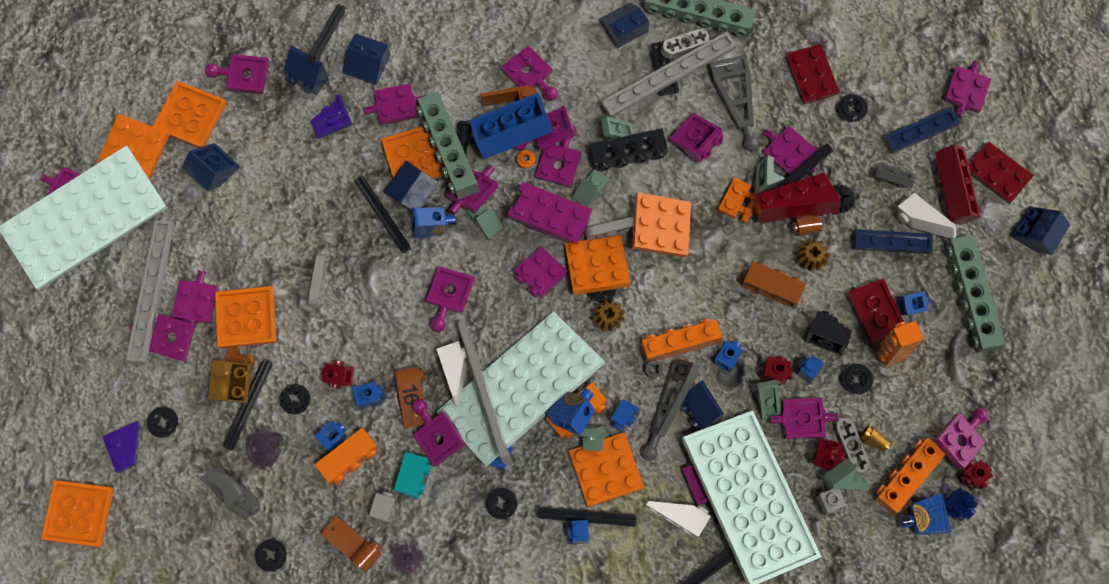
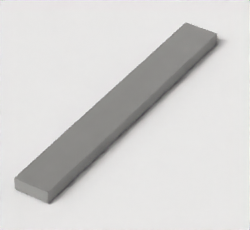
(668, 74)
(150, 292)
(484, 393)

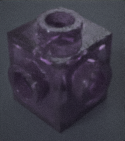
(400, 558)

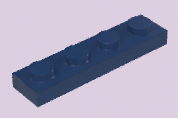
(922, 130)
(893, 241)

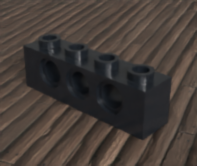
(635, 142)

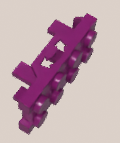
(550, 214)

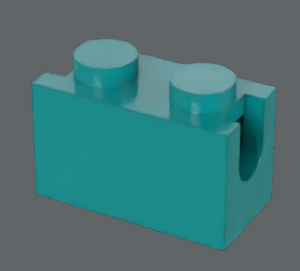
(412, 475)

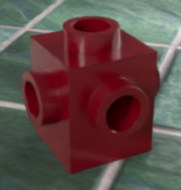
(777, 369)
(337, 374)
(828, 454)
(971, 478)

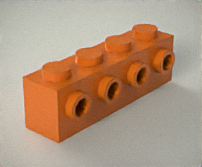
(681, 341)
(900, 343)
(910, 476)

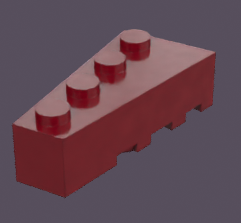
(798, 199)

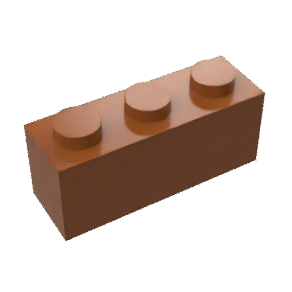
(774, 284)

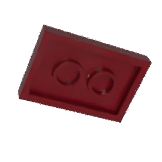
(812, 74)
(999, 172)
(875, 310)

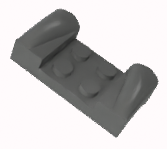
(233, 495)

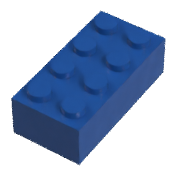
(511, 125)

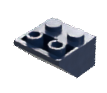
(1041, 229)

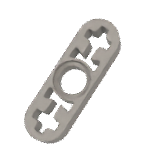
(680, 49)
(610, 229)
(318, 280)
(852, 430)

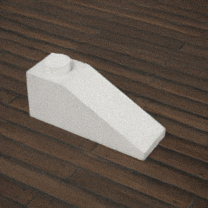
(924, 217)
(454, 367)
(685, 517)

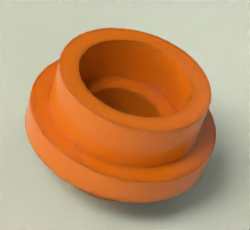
(526, 164)

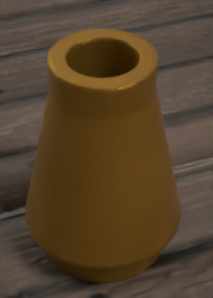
(874, 438)

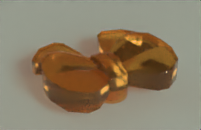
(235, 355)

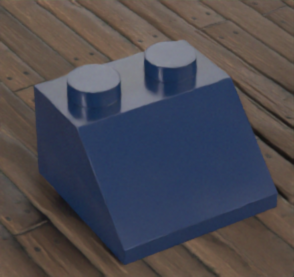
(625, 24)
(366, 59)
(304, 73)
(209, 166)
(411, 186)
(702, 407)

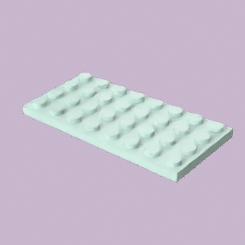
(82, 217)
(524, 385)
(751, 498)

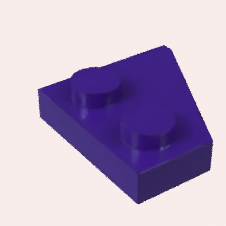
(331, 118)
(123, 447)

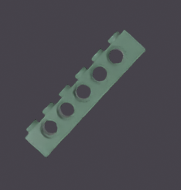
(727, 11)
(431, 105)
(967, 247)

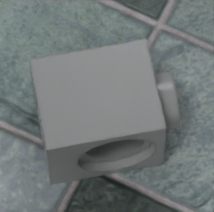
(831, 501)
(383, 507)

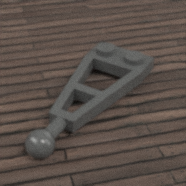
(730, 69)
(680, 371)

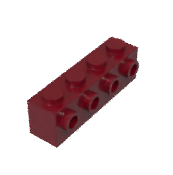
(957, 184)

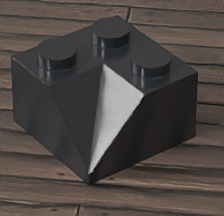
(828, 333)

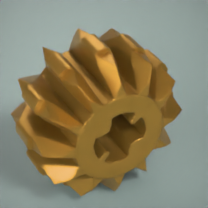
(818, 250)
(603, 310)

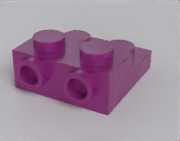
(697, 137)
(540, 273)

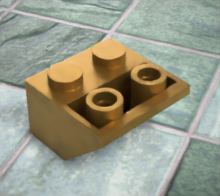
(230, 381)

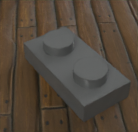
(900, 177)

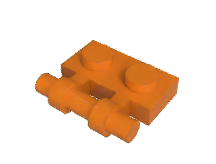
(734, 199)

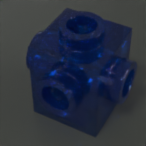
(960, 505)

